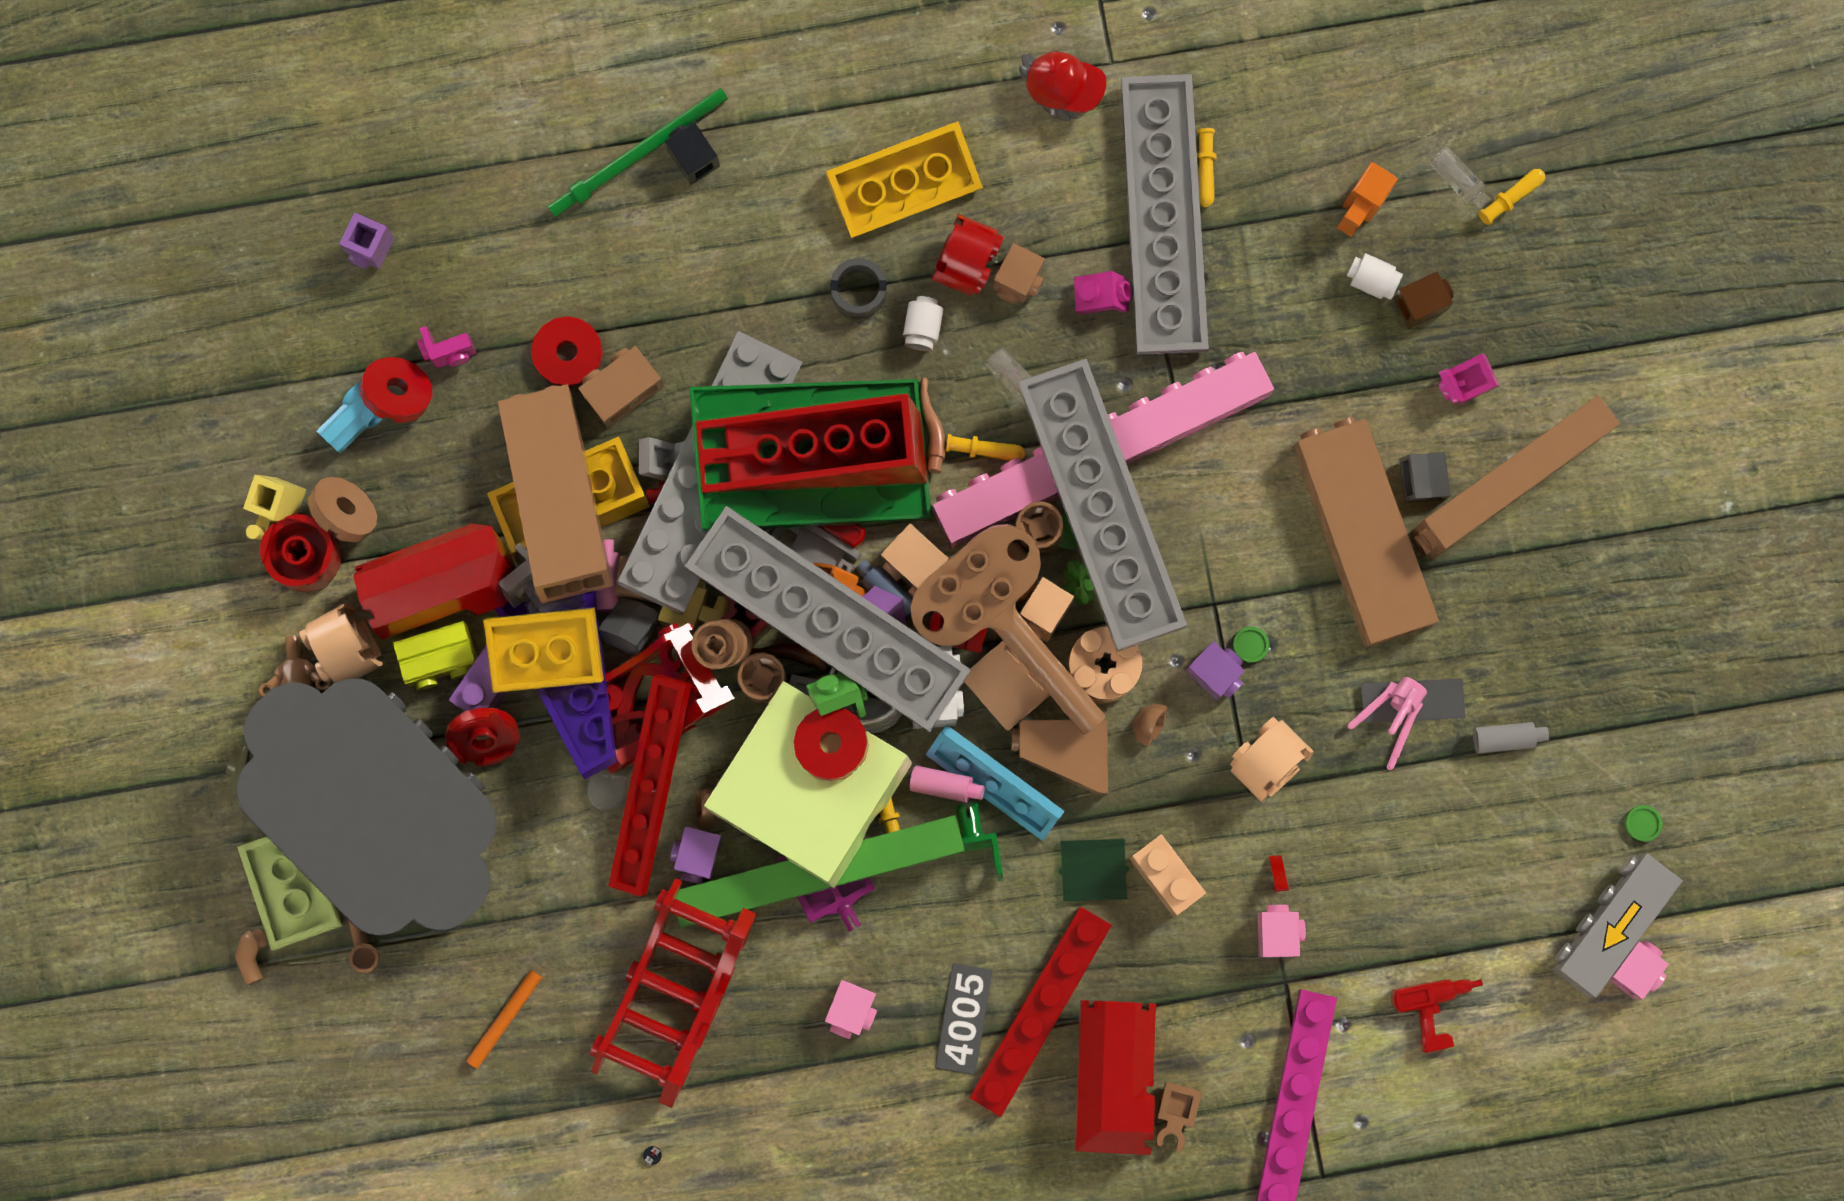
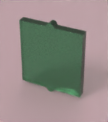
(1093, 870)

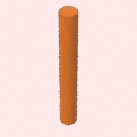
(504, 1019)

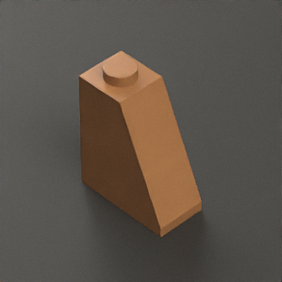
(1065, 752)

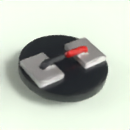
(652, 1155)

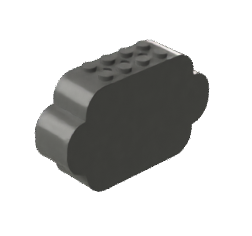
(367, 805)

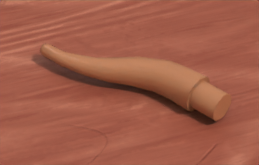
(937, 438)

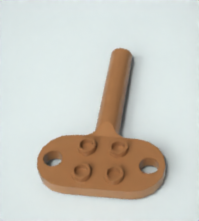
(980, 592)

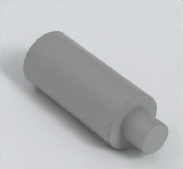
(1508, 737)

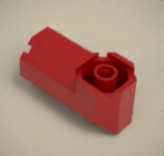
(434, 579)
(1112, 1077)

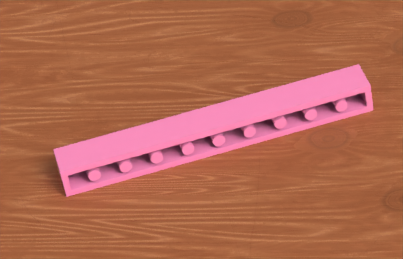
(1139, 433)

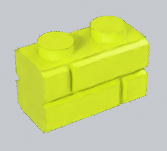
(436, 655)

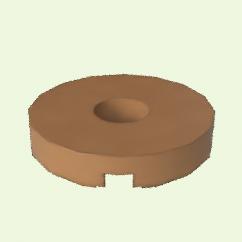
(359, 515)

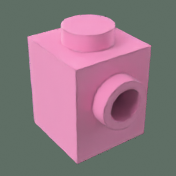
(1280, 932)
(1641, 971)
(851, 1010)

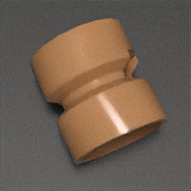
(1043, 524)
(722, 643)
(761, 677)

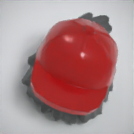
(1063, 83)

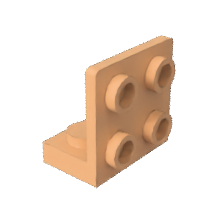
(1005, 686)

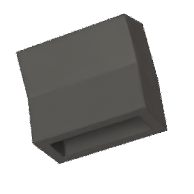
(1424, 477)
(629, 626)

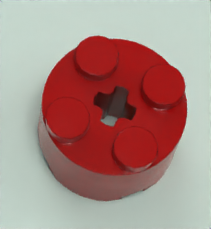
(966, 255)
(293, 535)

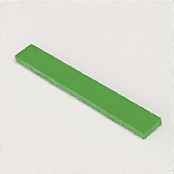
(788, 881)

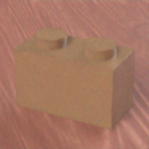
(620, 386)

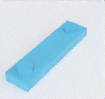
(1001, 786)

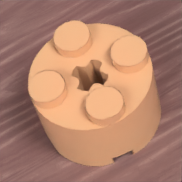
(341, 645)
(1118, 680)
(1270, 760)

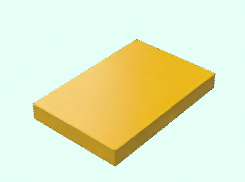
(543, 650)

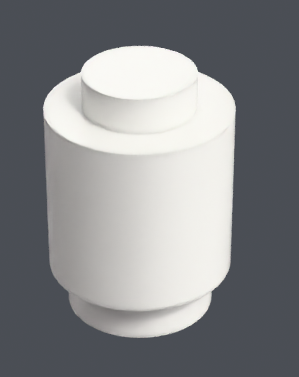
(1374, 276)
(922, 323)

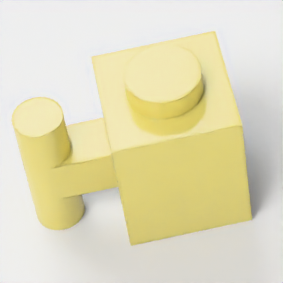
(272, 501)
(695, 611)

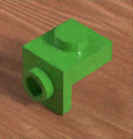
(837, 692)

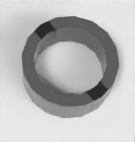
(864, 311)

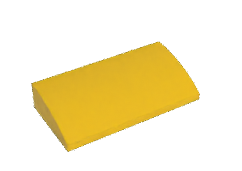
(903, 179)
(613, 484)

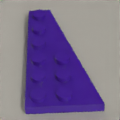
(579, 710)

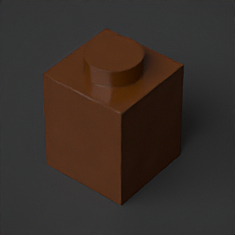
(1424, 299)

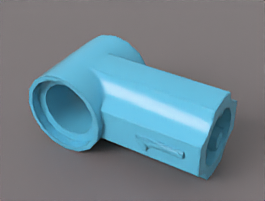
(348, 421)

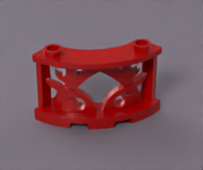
(704, 698)

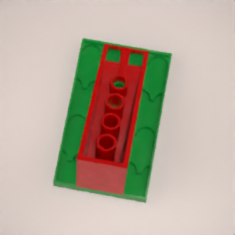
(811, 453)

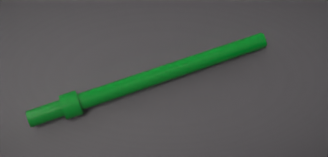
(582, 191)

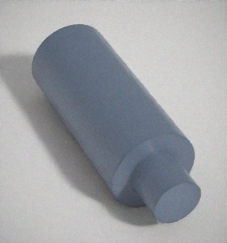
(879, 578)

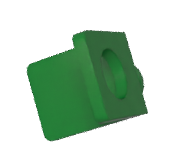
(974, 838)

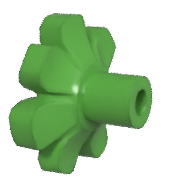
(1079, 582)

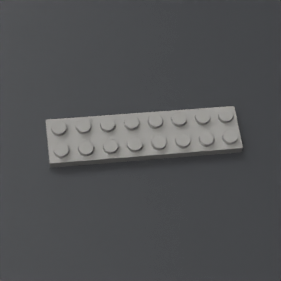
(1164, 214)
(1102, 505)
(674, 524)
(828, 619)

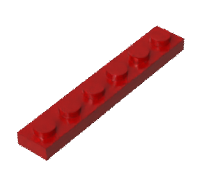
(649, 785)
(1040, 1011)

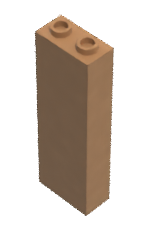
(1514, 478)
(554, 494)
(1365, 532)

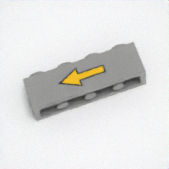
(1616, 925)

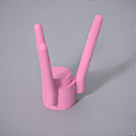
(1407, 700)

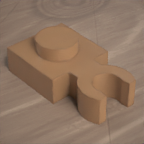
(1178, 1108)

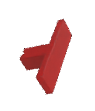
(1278, 872)

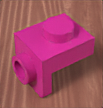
(1102, 293)
(450, 351)
(1468, 380)

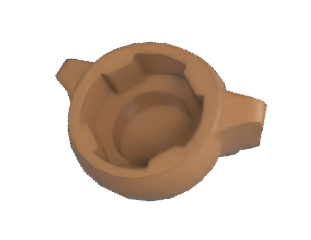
(1149, 723)
(703, 815)

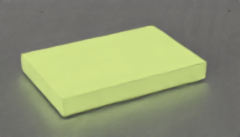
(284, 897)

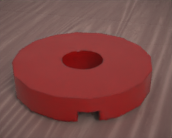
(560, 332)
(399, 373)
(478, 722)
(837, 764)

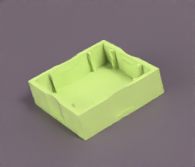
(787, 808)

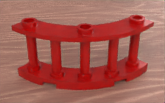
(703, 1003)

